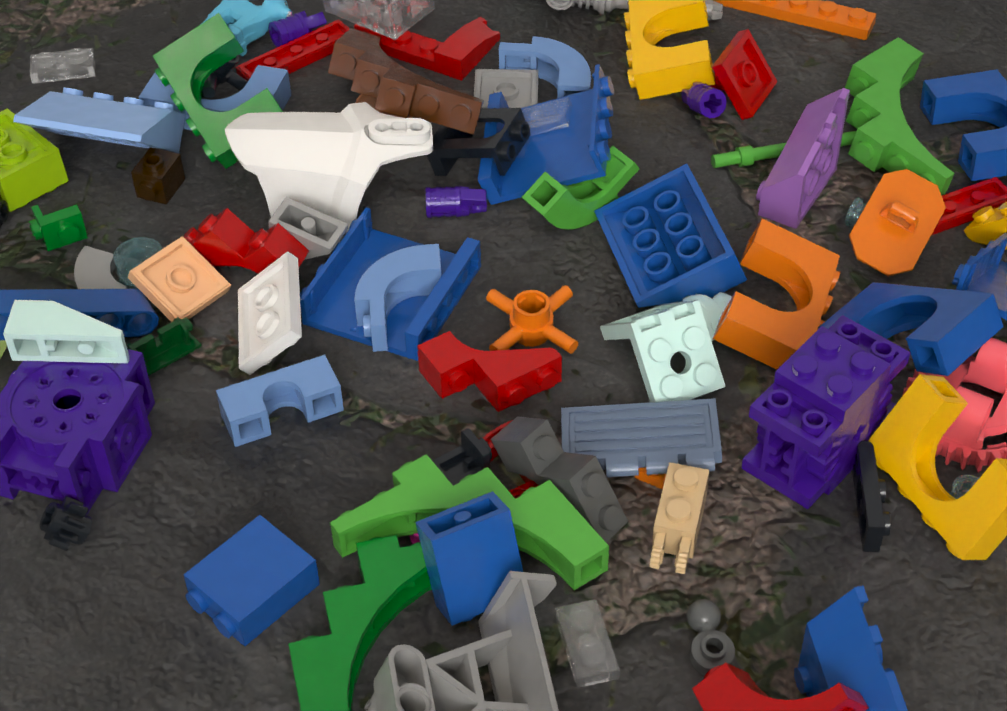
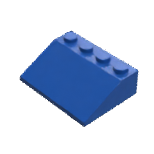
(669, 241)

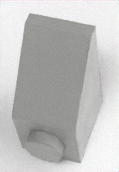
(310, 227)

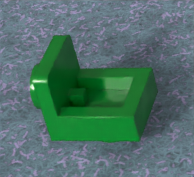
(59, 227)

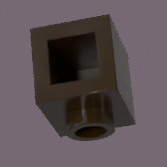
(158, 175)

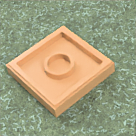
(179, 280)

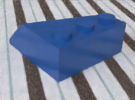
(847, 651)

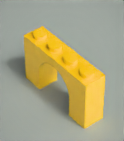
(666, 69)
(907, 450)

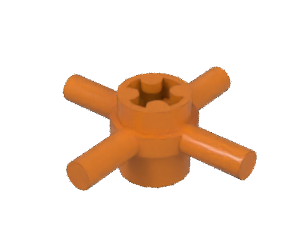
(532, 319)

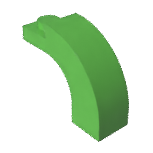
(575, 204)

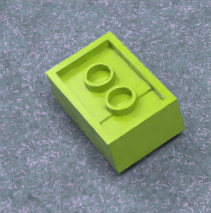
(27, 163)

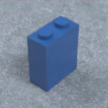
(468, 555)
(251, 580)

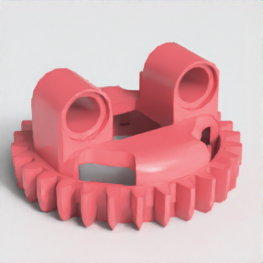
(966, 435)

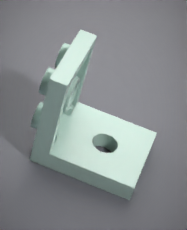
(657, 337)

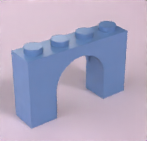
(263, 77)

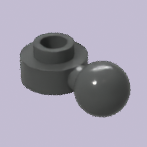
(704, 618)

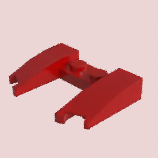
(451, 58)

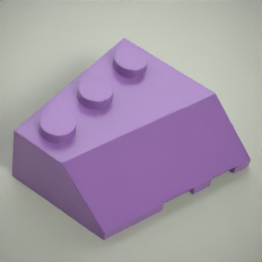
(805, 161)

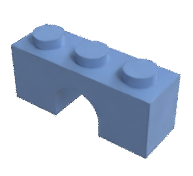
(305, 385)

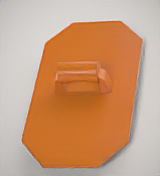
(897, 222)

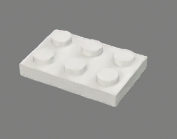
(269, 313)

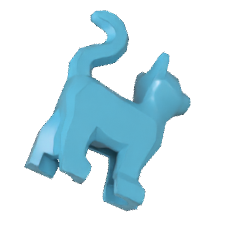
(248, 20)

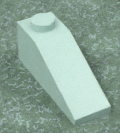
(59, 334)

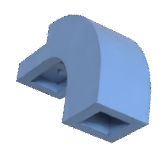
(553, 60)
(391, 280)

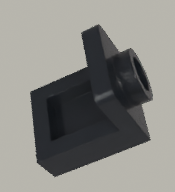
(466, 459)

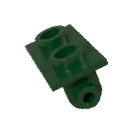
(171, 344)

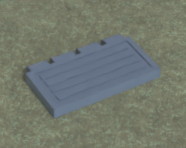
(644, 435)

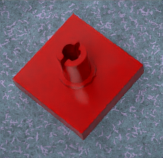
(744, 74)

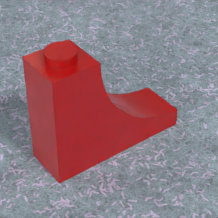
(734, 690)

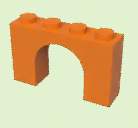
(806, 274)

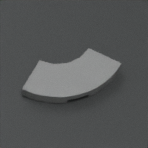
(94, 270)

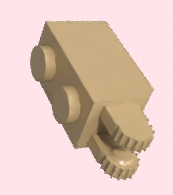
(679, 515)

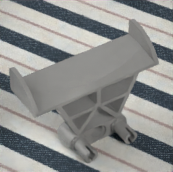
(452, 681)

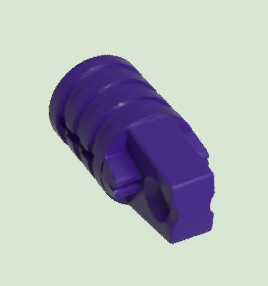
(294, 27)
(704, 100)
(454, 201)

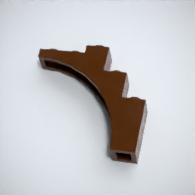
(397, 89)

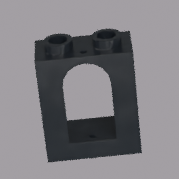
(504, 146)

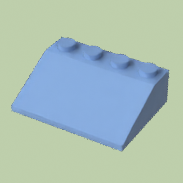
(106, 119)

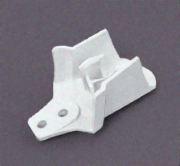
(324, 155)

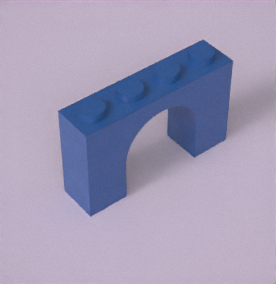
(972, 97)
(947, 321)

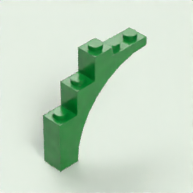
(356, 616)

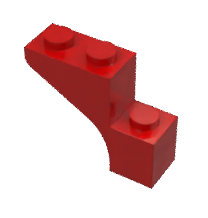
(230, 242)
(500, 375)

